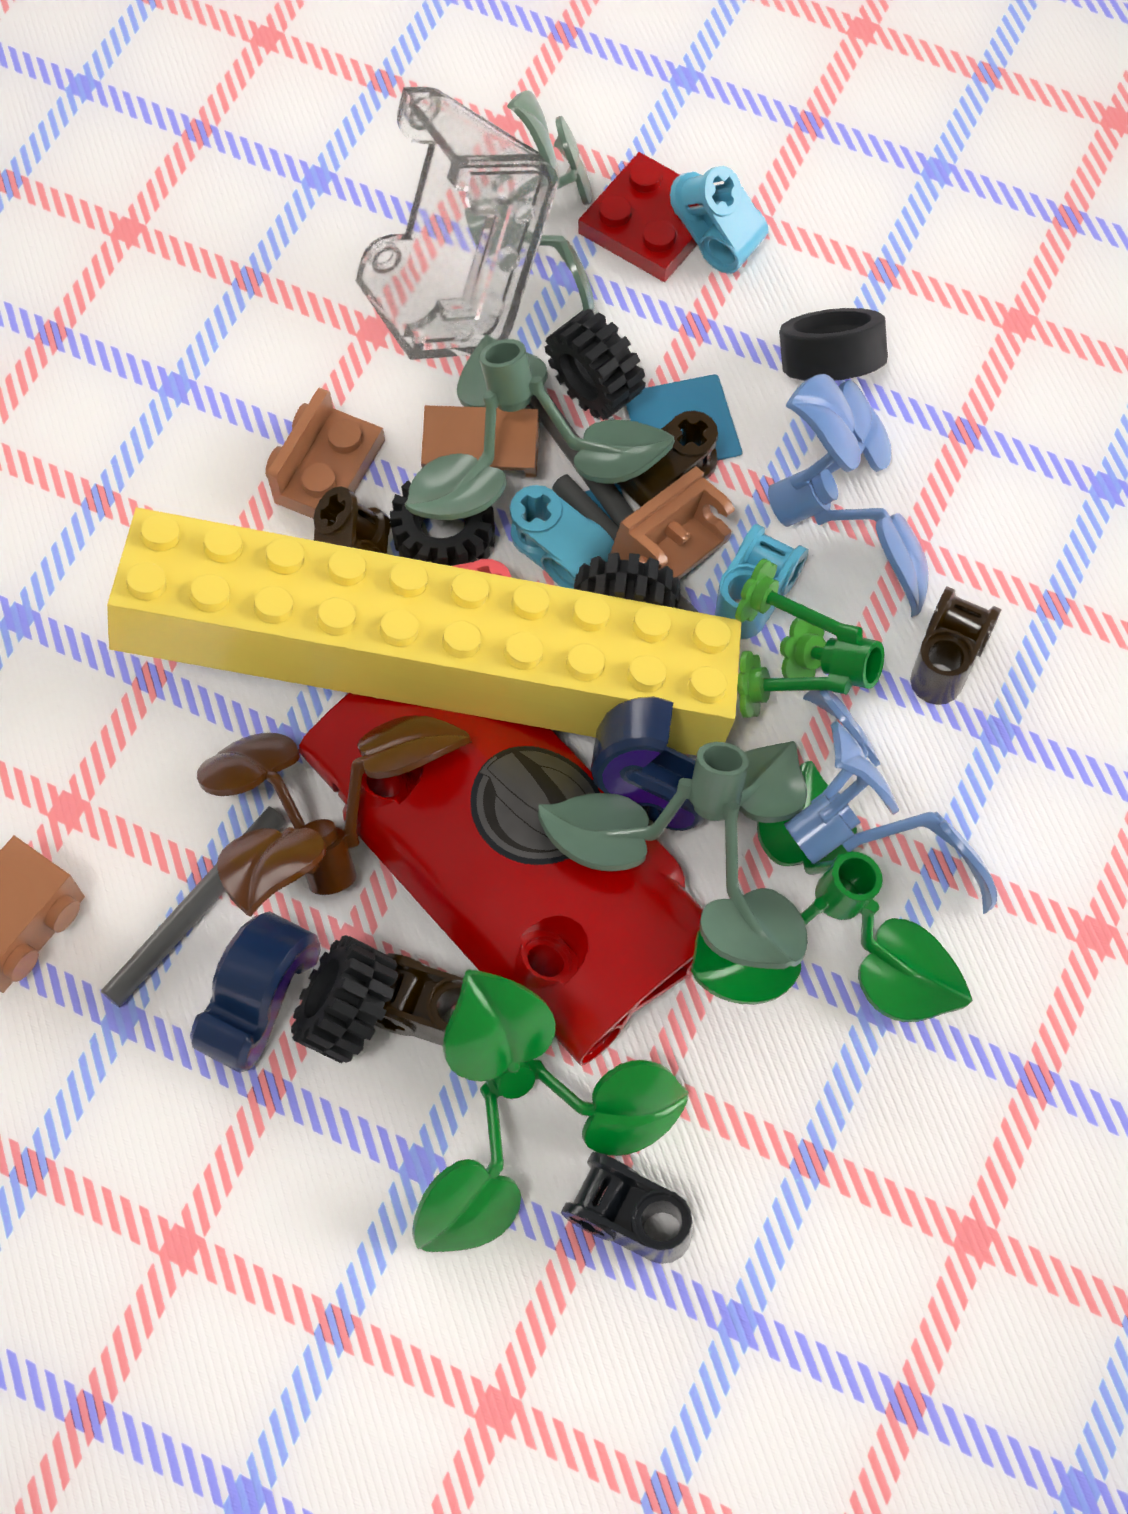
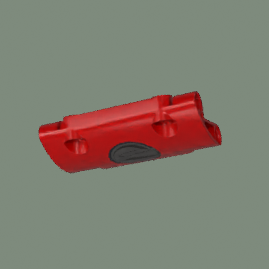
(485, 871)

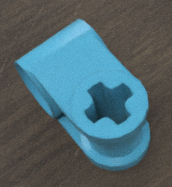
(724, 221)
(561, 541)
(753, 549)

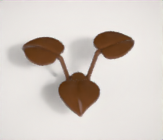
(270, 859)

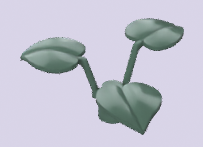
(529, 111)
(506, 378)
(763, 784)

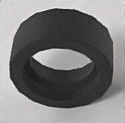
(834, 343)

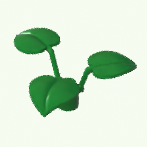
(908, 968)
(495, 1040)

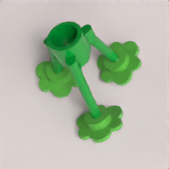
(846, 659)

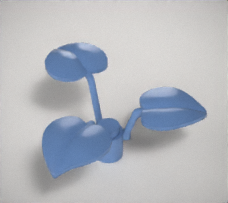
(846, 430)
(830, 819)

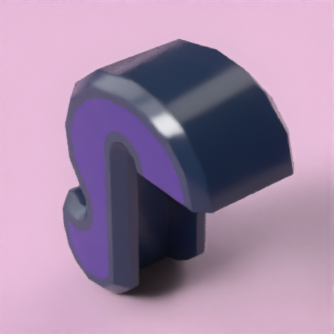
(637, 763)
(251, 989)

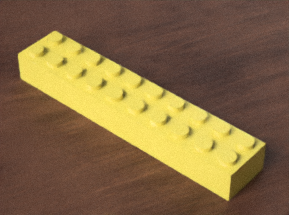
(415, 630)

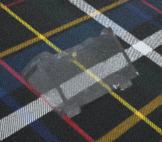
(467, 233)

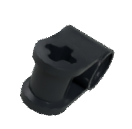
(625, 1209)

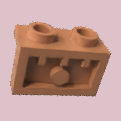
(321, 454)

